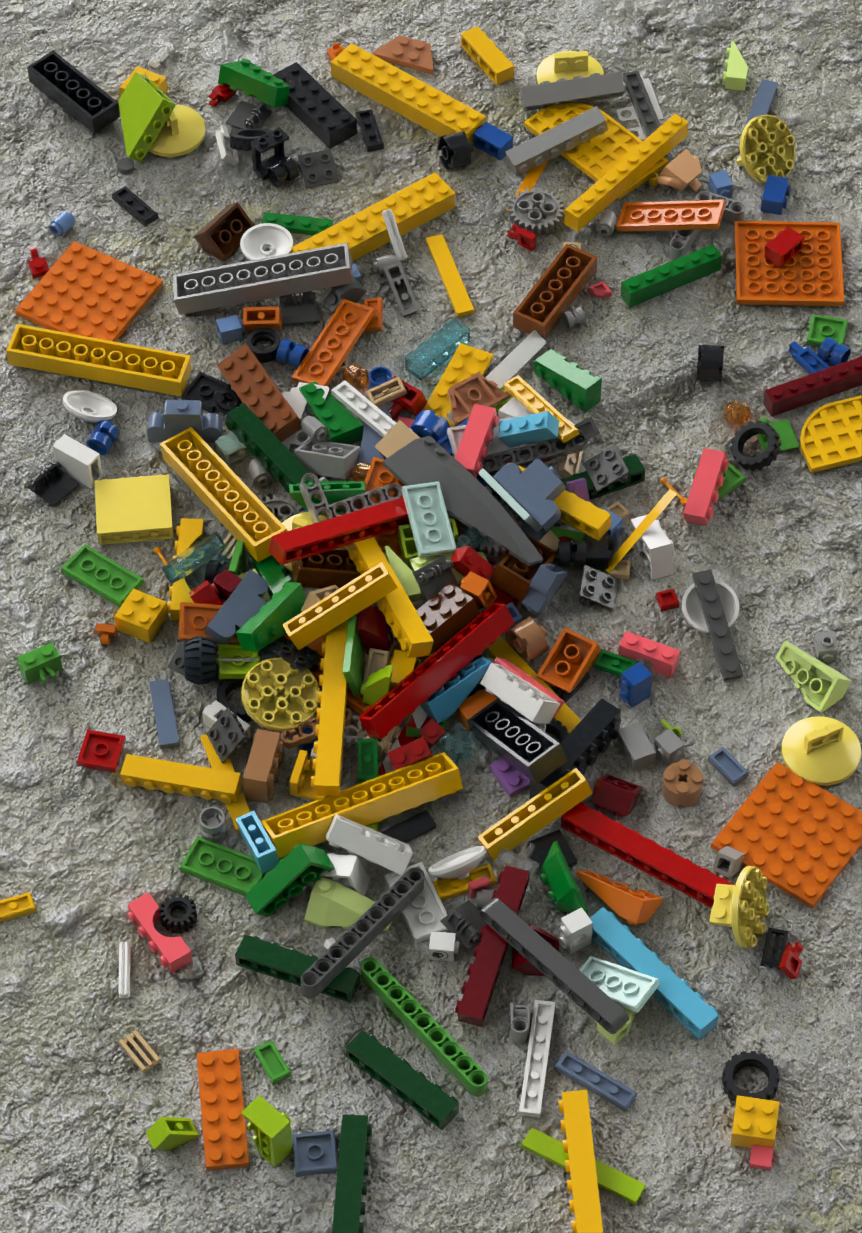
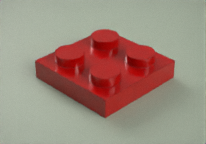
(101, 751)

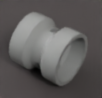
(573, 317)

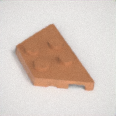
(407, 53)
(474, 391)

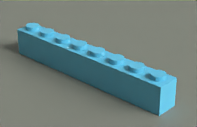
(672, 991)

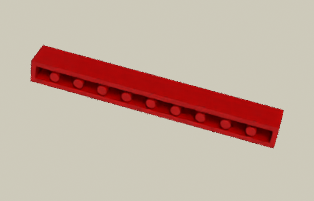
(338, 531)
(436, 670)
(642, 853)

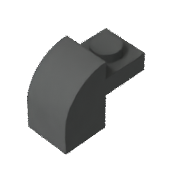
(350, 292)

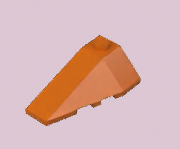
(627, 903)

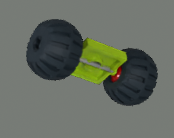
(232, 660)

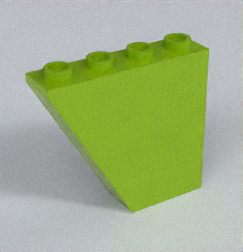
(143, 115)

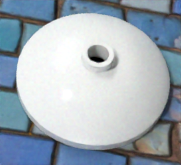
(266, 241)
(89, 406)
(693, 612)
(458, 864)

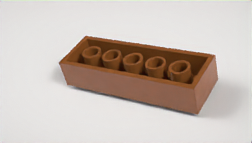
(555, 291)
(260, 392)

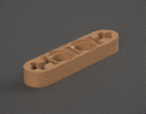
(304, 738)

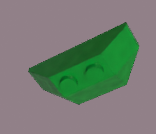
(333, 490)
(560, 882)

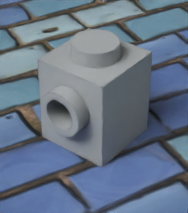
(826, 646)
(669, 747)
(728, 861)

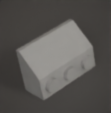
(328, 458)

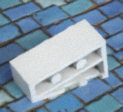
(656, 548)
(347, 872)

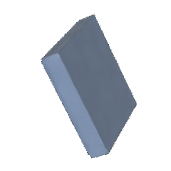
(315, 1153)

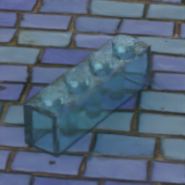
(437, 349)
(193, 557)

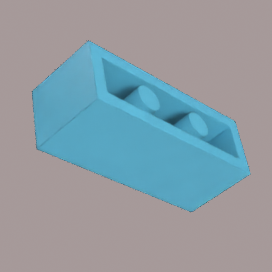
(528, 429)
(257, 841)

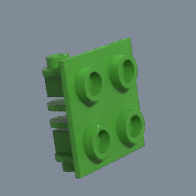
(785, 432)

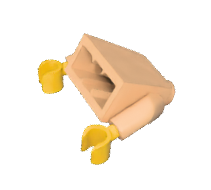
(680, 172)

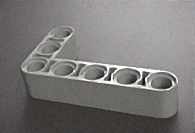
(683, 239)
(346, 505)

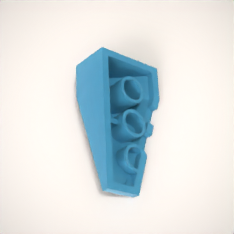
(454, 691)

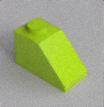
(377, 685)
(171, 1132)

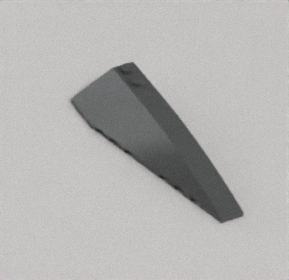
(463, 495)

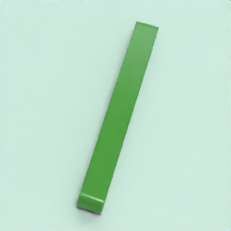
(424, 1034)

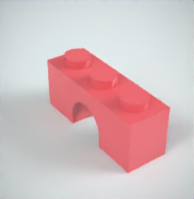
(662, 657)

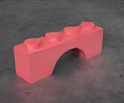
(171, 950)

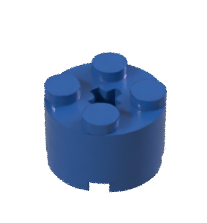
(430, 425)

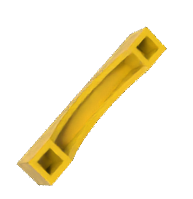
(189, 533)

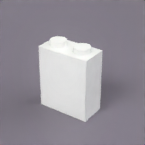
(78, 461)

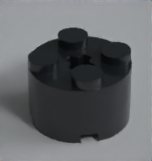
(455, 150)
(710, 363)

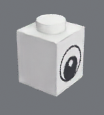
(443, 946)

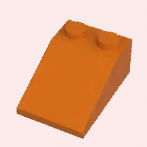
(569, 660)

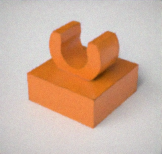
(334, 51)
(106, 632)

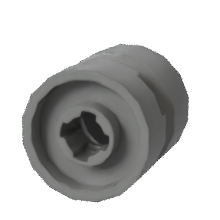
(212, 824)

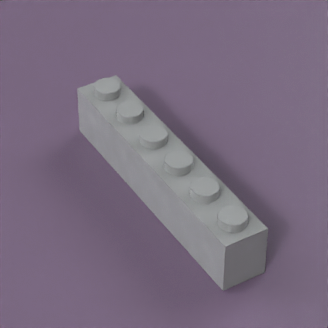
(572, 91)
(556, 141)

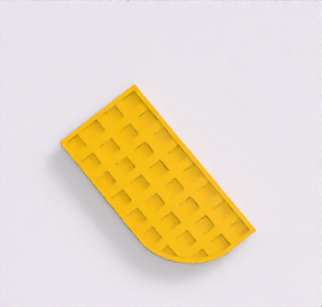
(599, 153)
(833, 435)

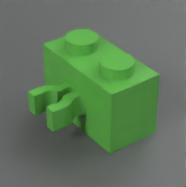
(40, 663)

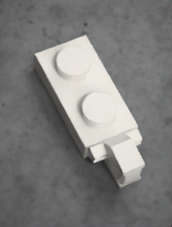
(223, 139)

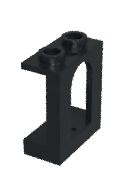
(272, 139)

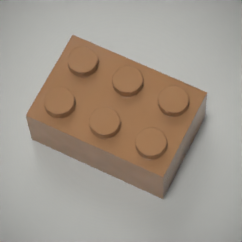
(263, 766)

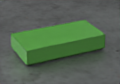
(272, 1062)

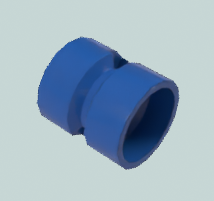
(833, 352)
(292, 353)
(379, 376)
(103, 437)

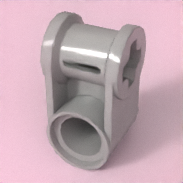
(520, 1019)

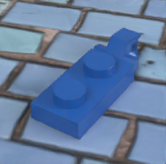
(807, 358)

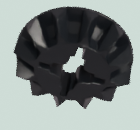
(230, 396)

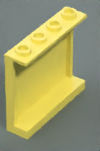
(133, 509)

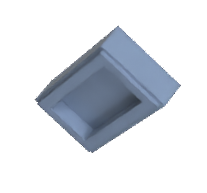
(728, 766)

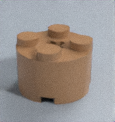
(528, 639)
(682, 784)

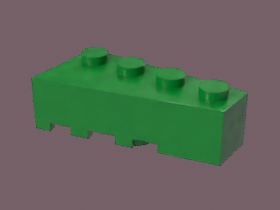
(254, 82)
(569, 380)
(340, 423)
(272, 572)
(269, 621)
(288, 878)

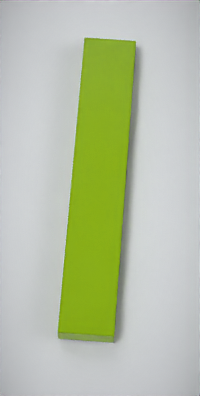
(607, 1177)

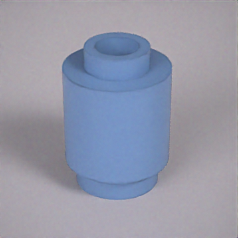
(62, 223)

